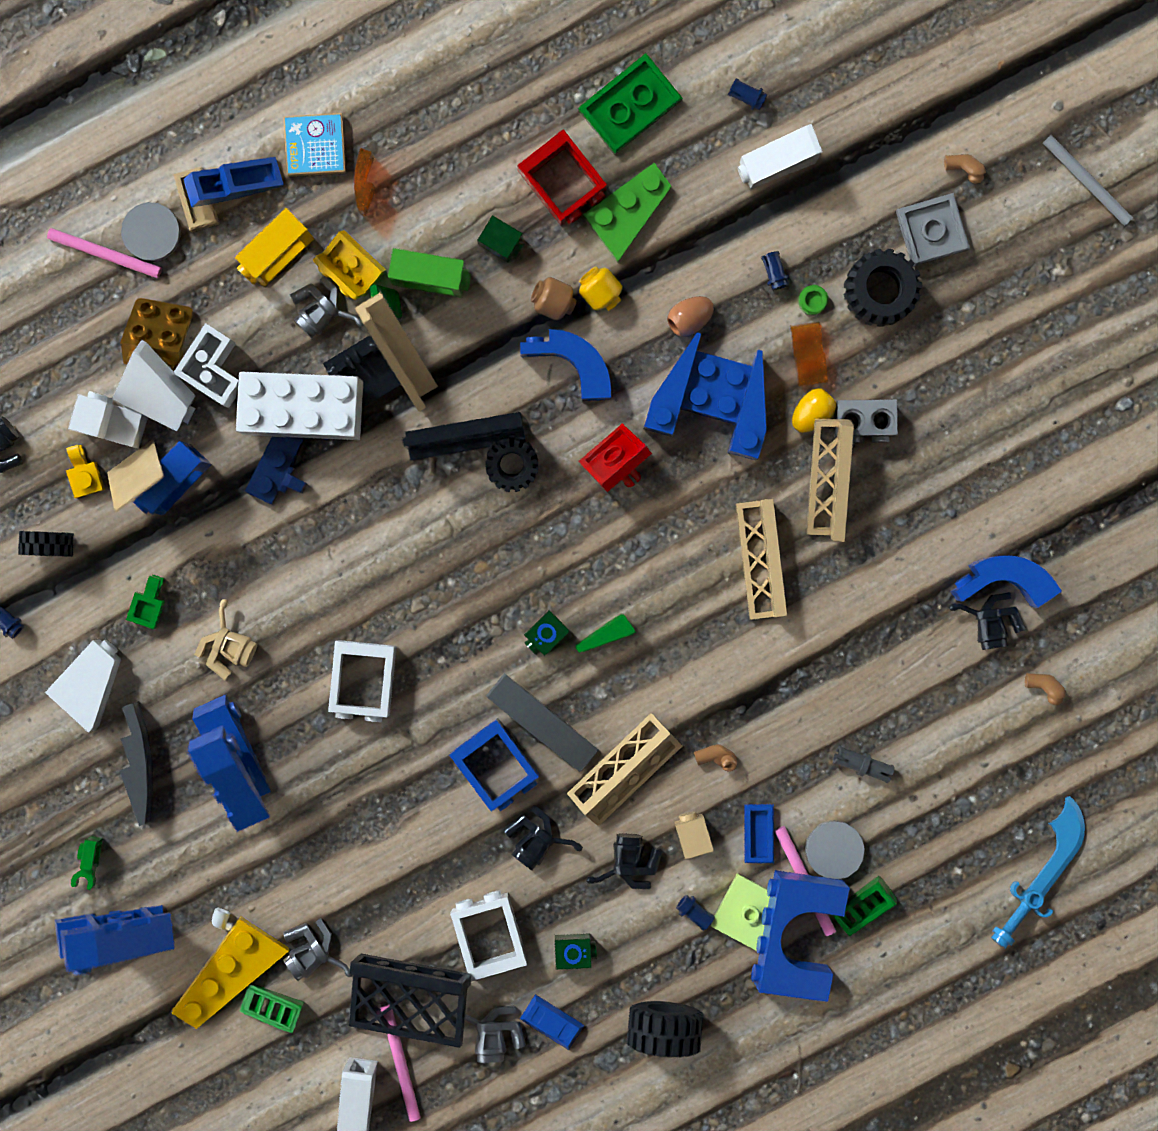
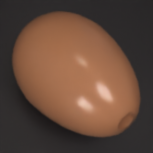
(690, 315)

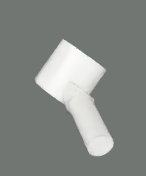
(220, 919)

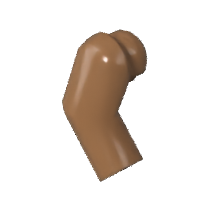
(968, 163)
(1049, 684)

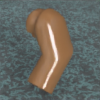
(719, 755)

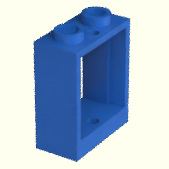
(180, 470)
(484, 735)

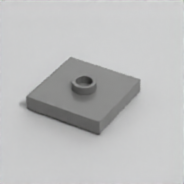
(932, 229)

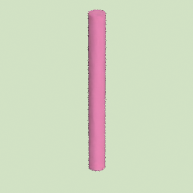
(104, 253)
(798, 867)
(402, 1069)

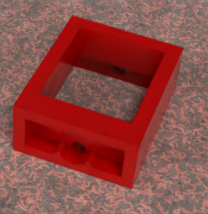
(543, 156)

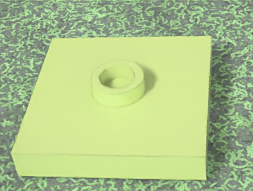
(742, 911)

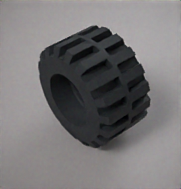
(903, 274)
(665, 1029)

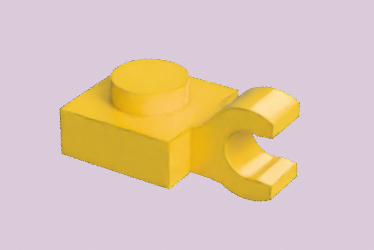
(85, 476)

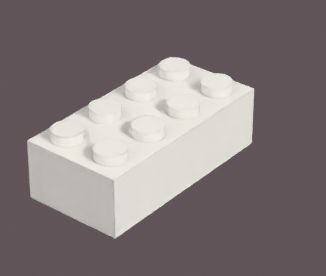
(299, 405)

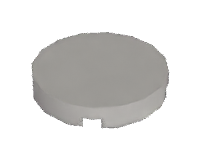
(151, 231)
(834, 849)

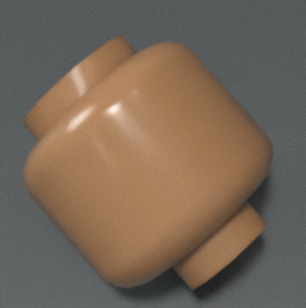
(553, 298)

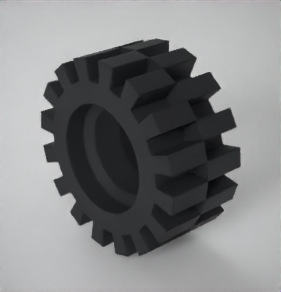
(511, 481)
(45, 543)

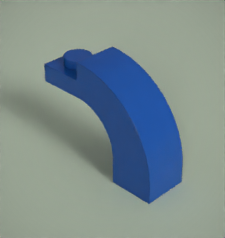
(581, 354)
(1030, 578)

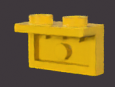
(349, 266)

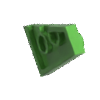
(626, 210)

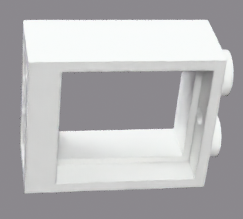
(363, 649)
(496, 964)

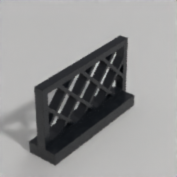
(462, 436)
(405, 976)

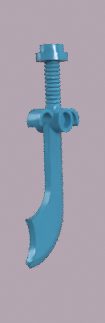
(1070, 833)

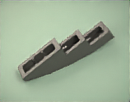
(542, 722)
(139, 775)

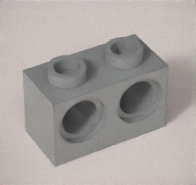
(865, 412)

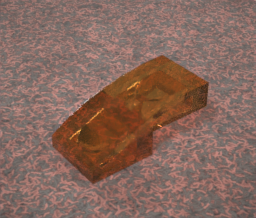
(363, 190)
(808, 353)

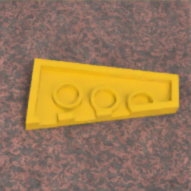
(232, 967)

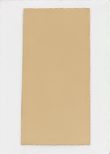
(134, 475)

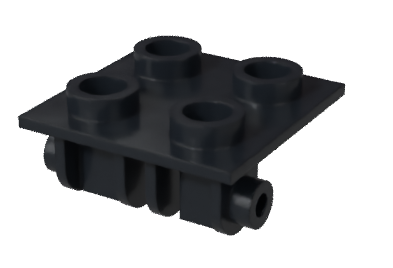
(368, 364)

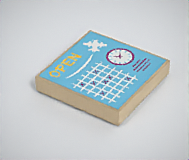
(314, 144)

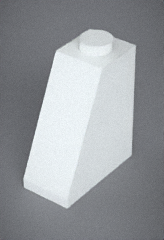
(780, 157)
(154, 389)
(87, 684)
(356, 1094)

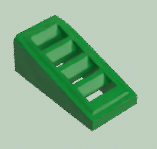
(391, 297)
(612, 631)
(880, 908)
(274, 997)

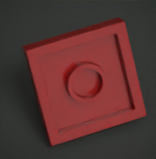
(616, 459)

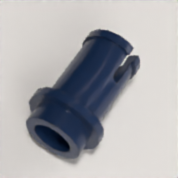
(748, 94)
(775, 271)
(9, 625)
(695, 912)

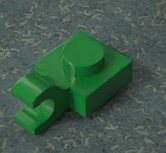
(145, 606)
(89, 856)

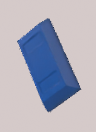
(759, 833)
(552, 1022)

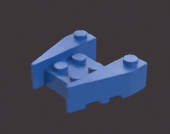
(714, 390)
(228, 762)
(113, 937)

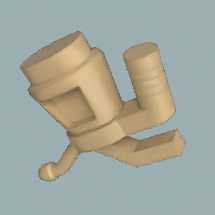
(233, 646)

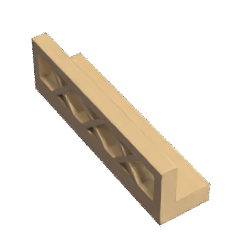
(396, 348)
(841, 478)
(772, 555)
(628, 774)

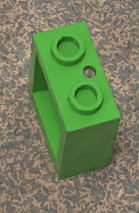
(428, 273)

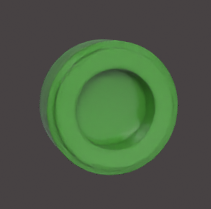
(813, 300)

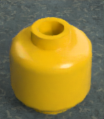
(600, 288)

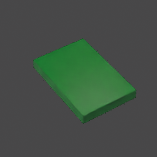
(630, 104)

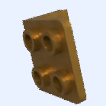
(161, 326)

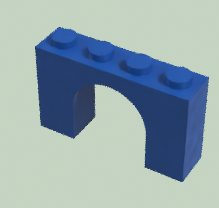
(789, 897)

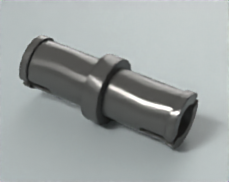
(863, 764)

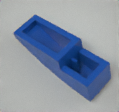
(232, 181)

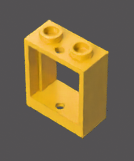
(273, 248)

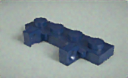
(276, 469)

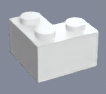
(203, 366)
(102, 419)

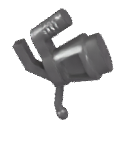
(318, 314)
(308, 957)
(490, 1039)

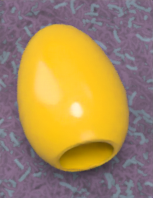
(813, 405)

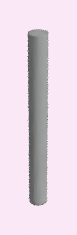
(1087, 180)

